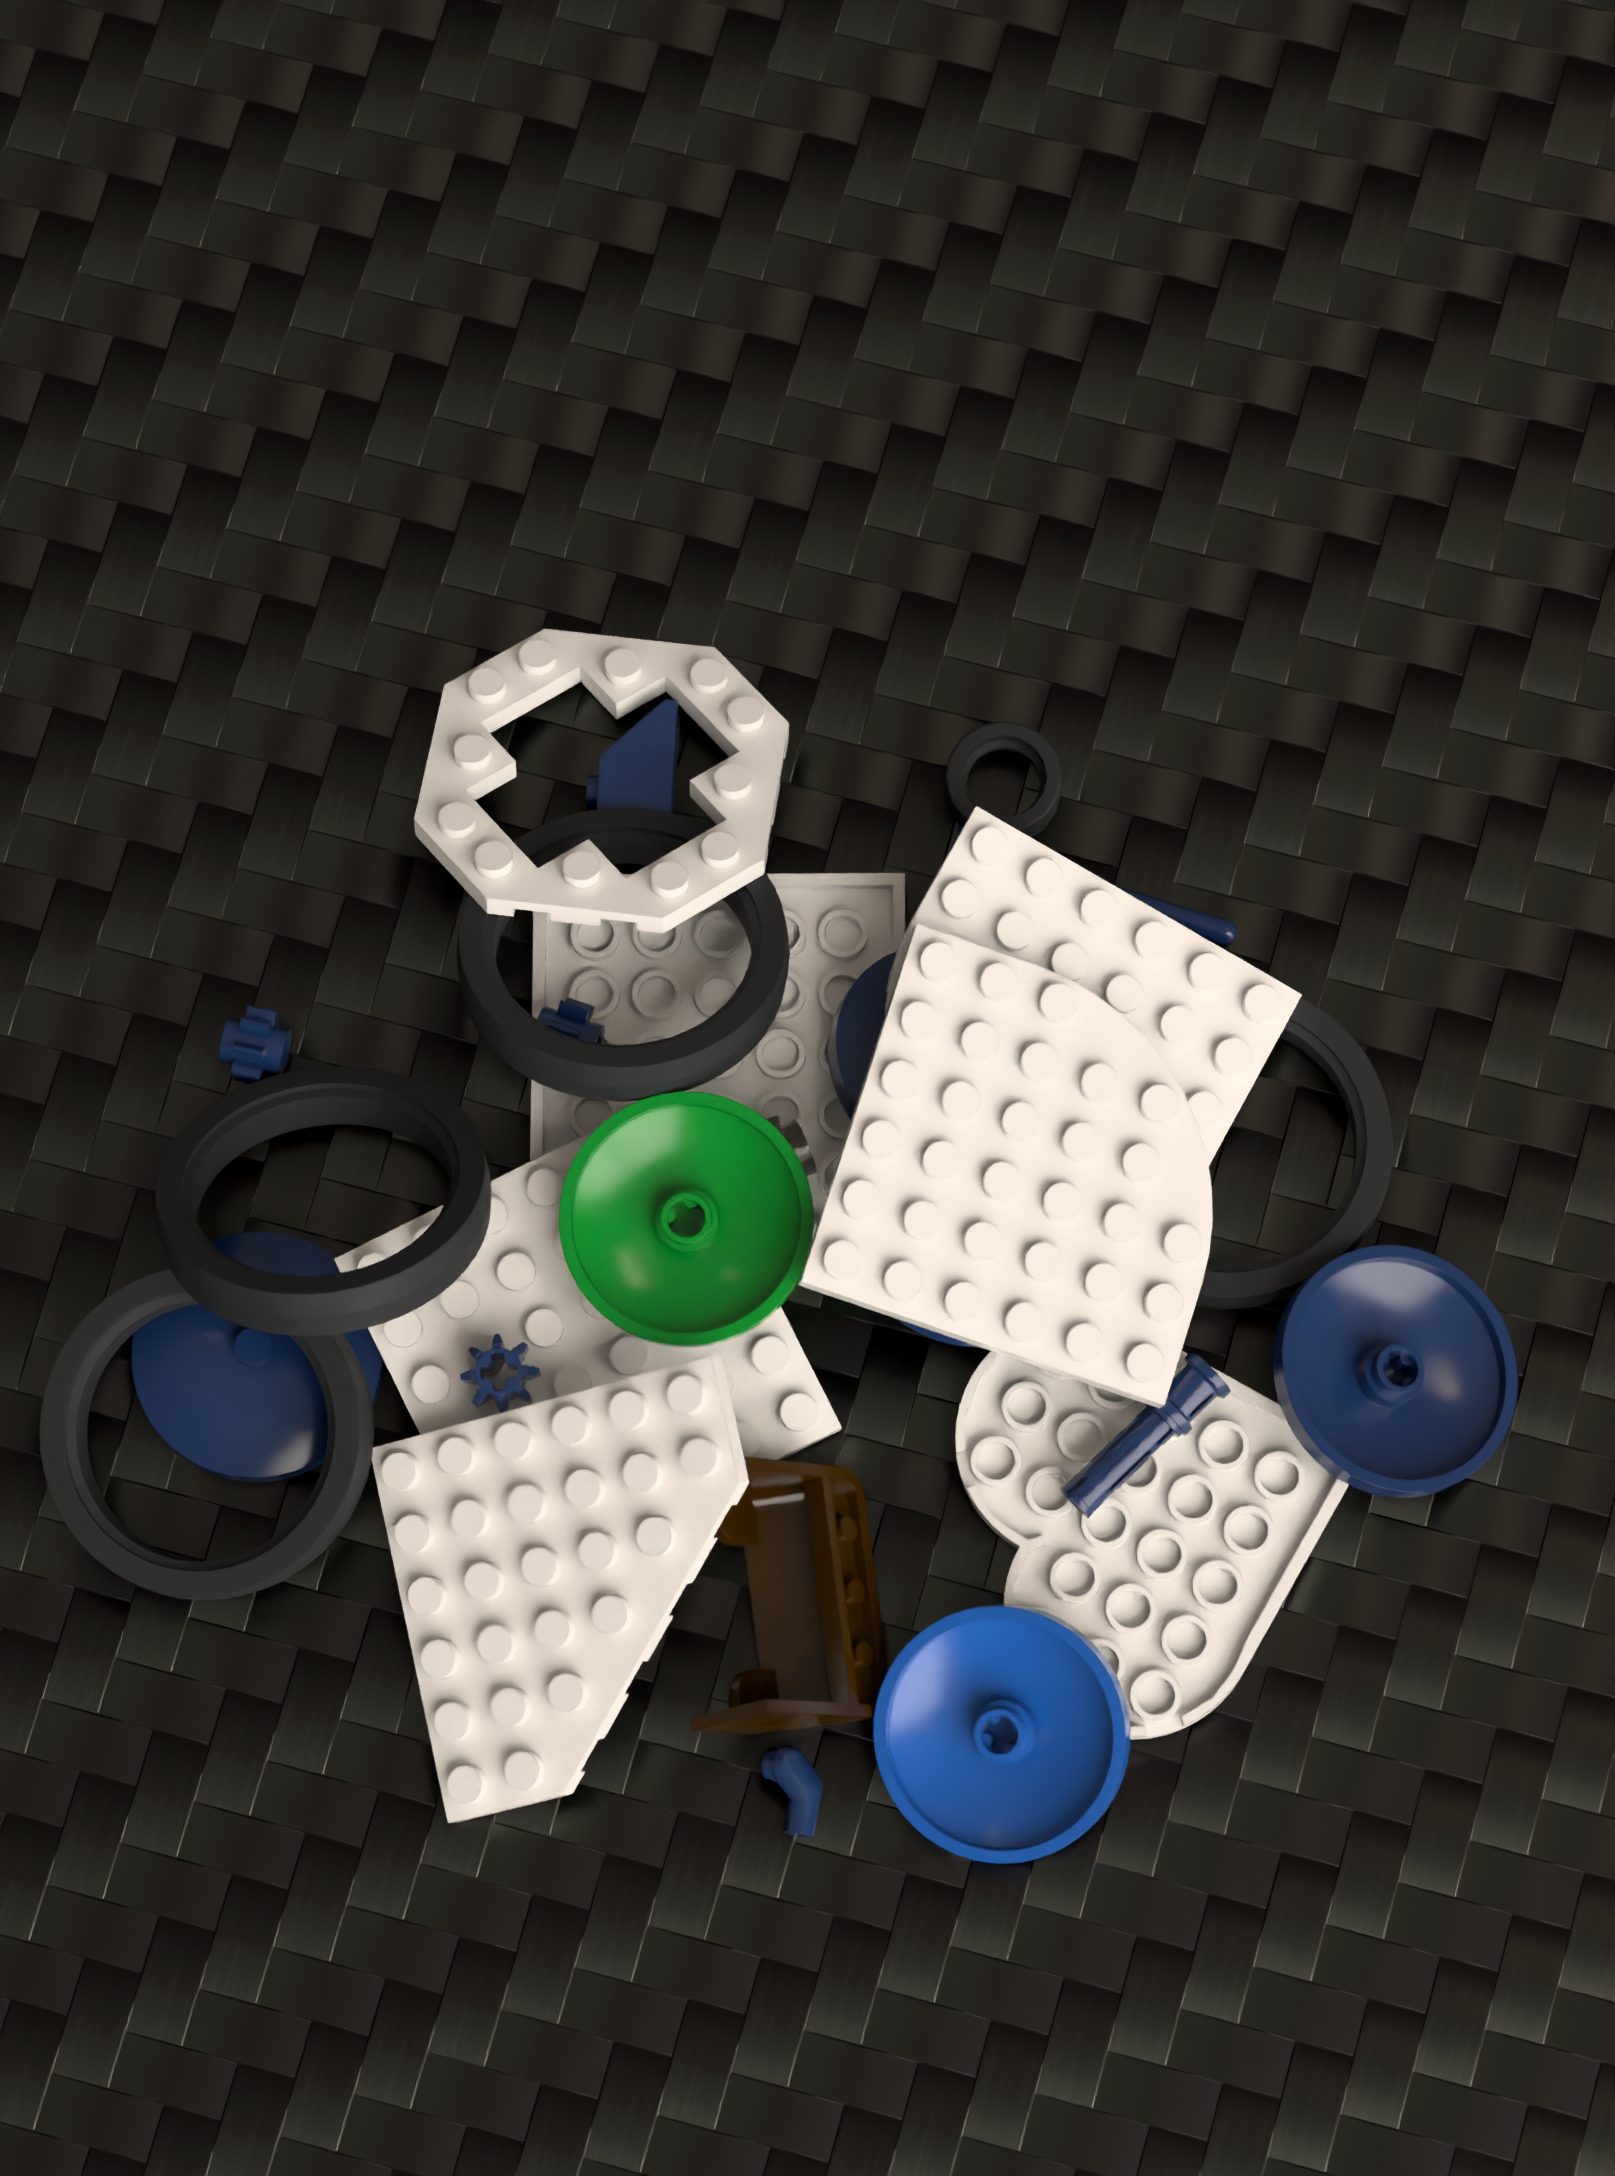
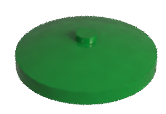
(686, 1219)

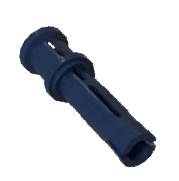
(1188, 1395)

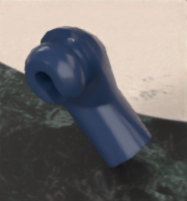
(800, 1783)

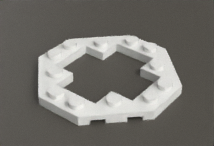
(582, 882)

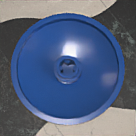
(1001, 1733)

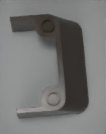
(809, 1601)

